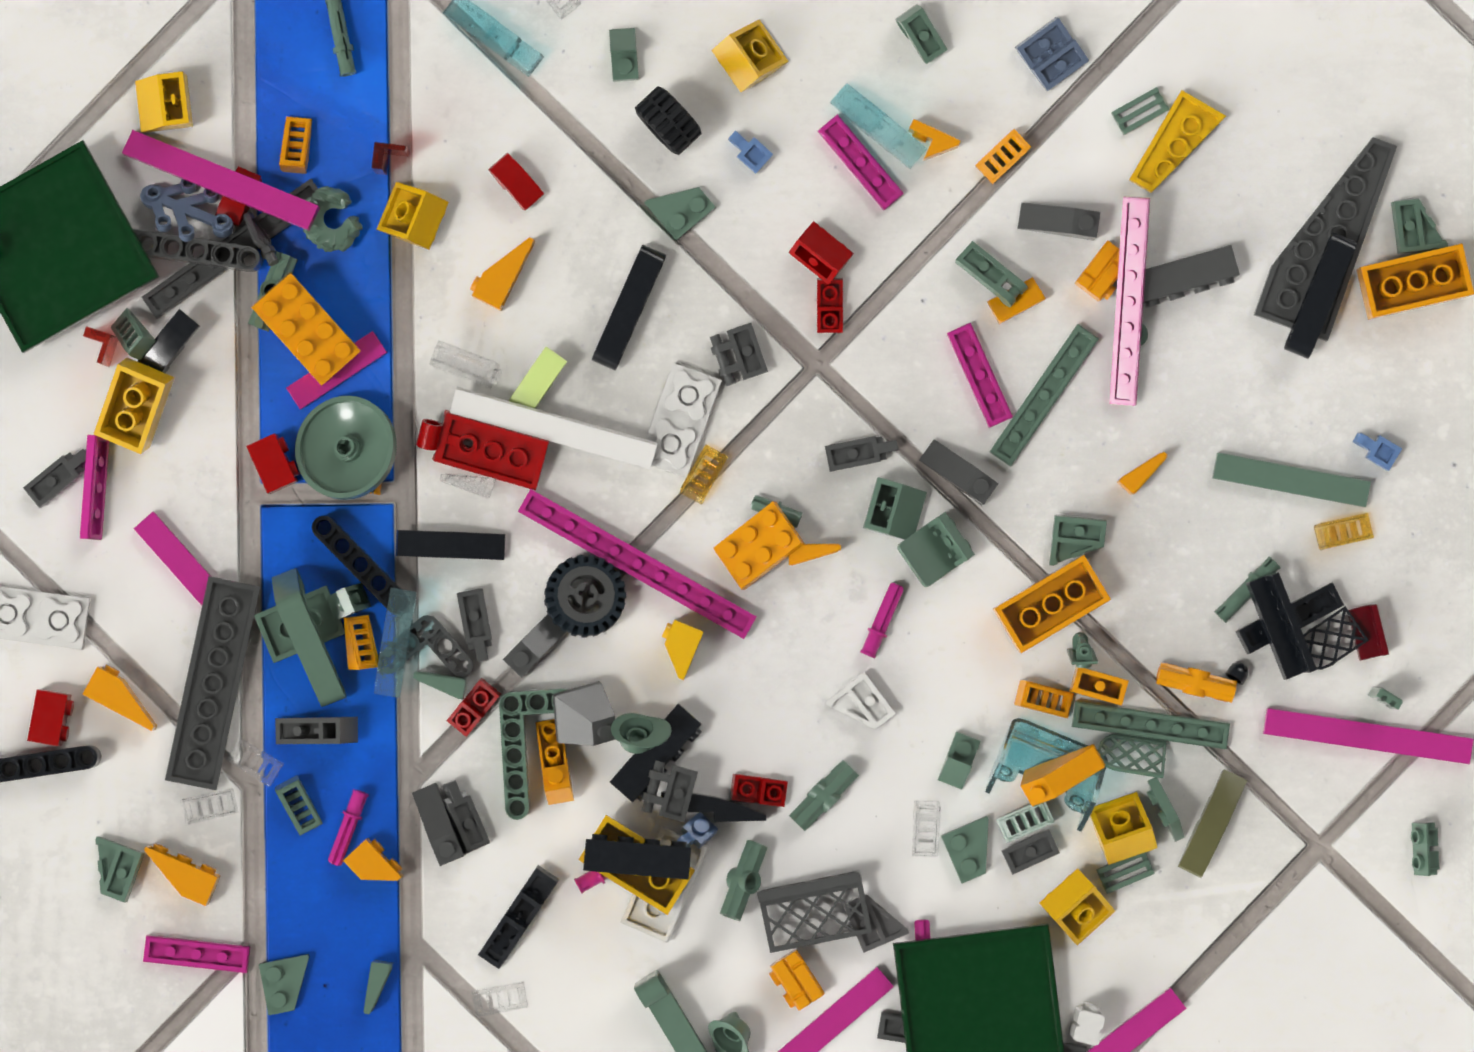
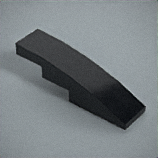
(170, 342)
(450, 545)
(1307, 610)
(723, 809)
(518, 917)

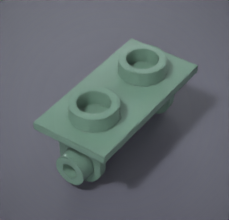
(1082, 654)
(1425, 861)

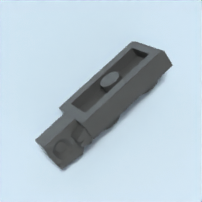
(858, 452)
(56, 478)
(475, 622)
(464, 818)

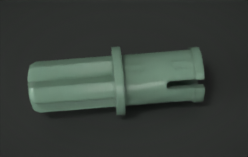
(793, 516)

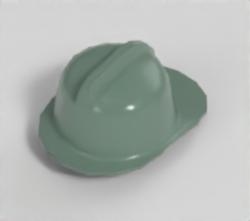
(640, 732)
(730, 1034)

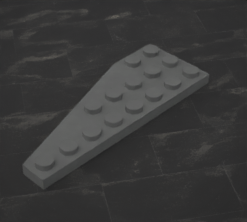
(1343, 211)

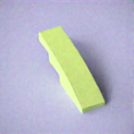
(538, 379)

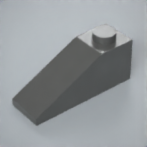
(1059, 220)
(958, 472)
(534, 646)
(317, 730)
(438, 824)

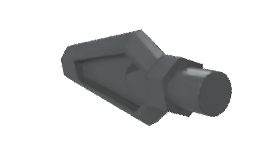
(260, 239)

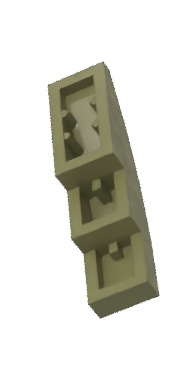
(1212, 823)

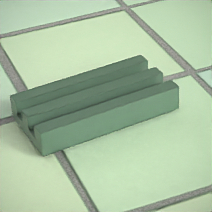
(1159, 100)
(1385, 697)
(1145, 863)

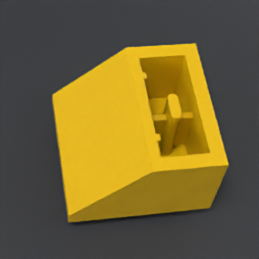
(164, 102)

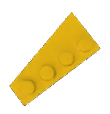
(1176, 138)

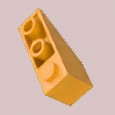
(554, 764)
(187, 878)

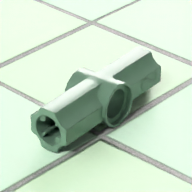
(275, 274)
(823, 795)
(743, 880)

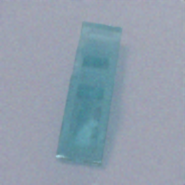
(494, 35)
(878, 125)
(395, 642)

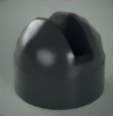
(1237, 672)

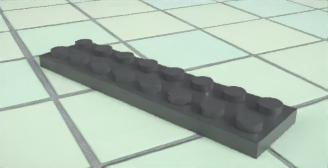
(212, 683)

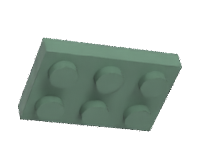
(276, 634)

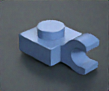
(752, 153)
(1381, 451)
(698, 831)

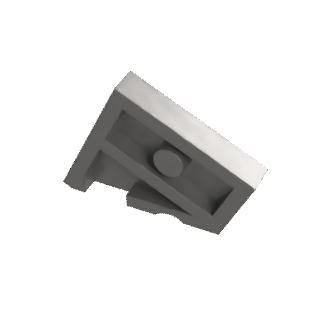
(883, 924)

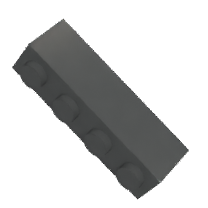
(1188, 274)

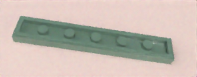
(1044, 395)
(1291, 480)
(1150, 725)

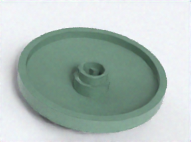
(345, 447)

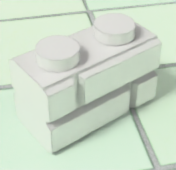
(1087, 1024)

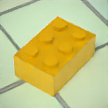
(133, 405)

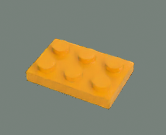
(758, 545)

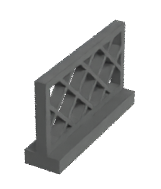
(807, 889)

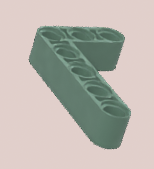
(305, 636)
(519, 742)
(658, 997)

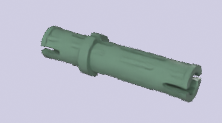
(342, 48)
(1241, 594)

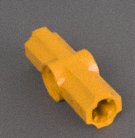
(1196, 682)

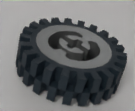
(559, 590)

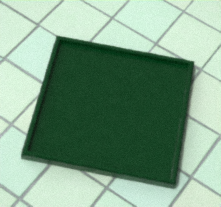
(64, 247)
(980, 992)

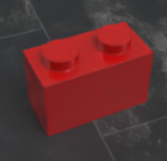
(821, 252)
(272, 463)
(50, 717)

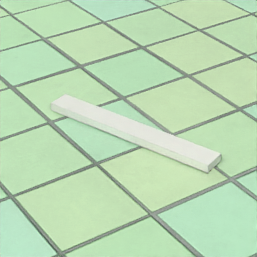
(553, 427)

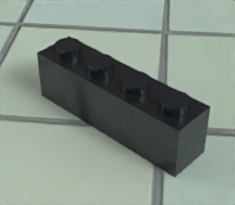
(633, 776)
(637, 858)

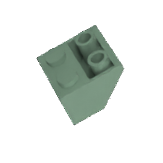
(894, 509)

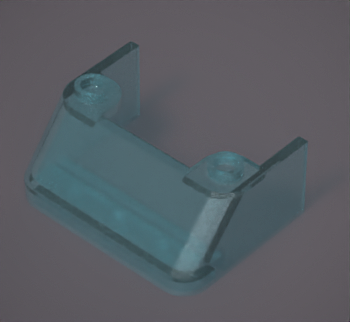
(1032, 745)

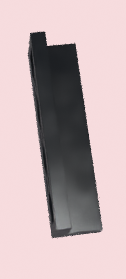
(1281, 625)

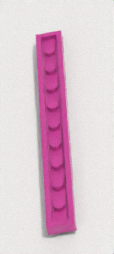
(637, 564)

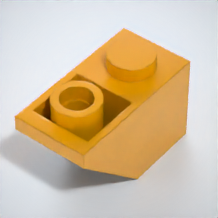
(371, 864)

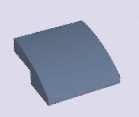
(1051, 54)

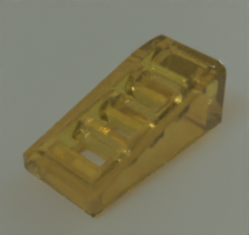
(694, 494)
(1330, 539)

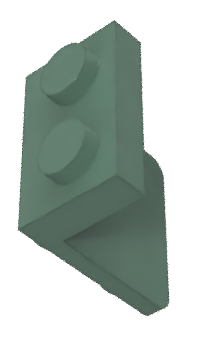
(935, 550)

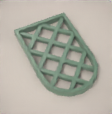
(1127, 769)

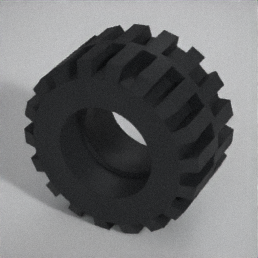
(668, 120)

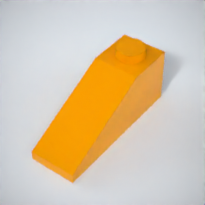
(500, 278)
(117, 695)
(1060, 774)

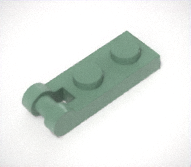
(990, 273)

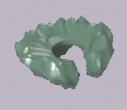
(328, 238)

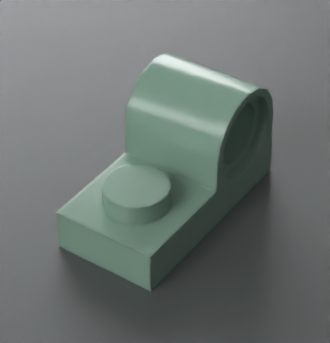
(921, 33)

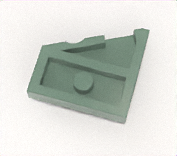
(680, 210)
(1414, 228)
(1075, 537)
(1167, 813)
(968, 849)
(117, 868)
(283, 982)

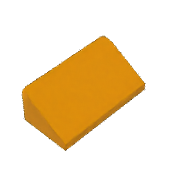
(1024, 301)

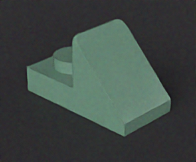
(623, 54)
(348, 601)
(959, 760)

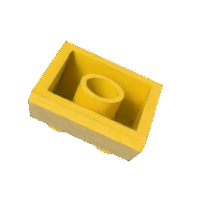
(749, 55)
(412, 215)
(681, 645)
(1123, 828)
(1077, 906)

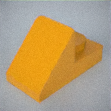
(939, 141)

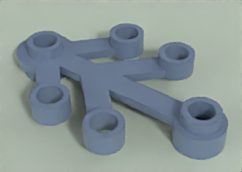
(183, 208)

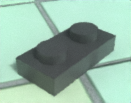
(1030, 851)

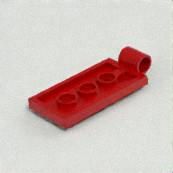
(494, 452)

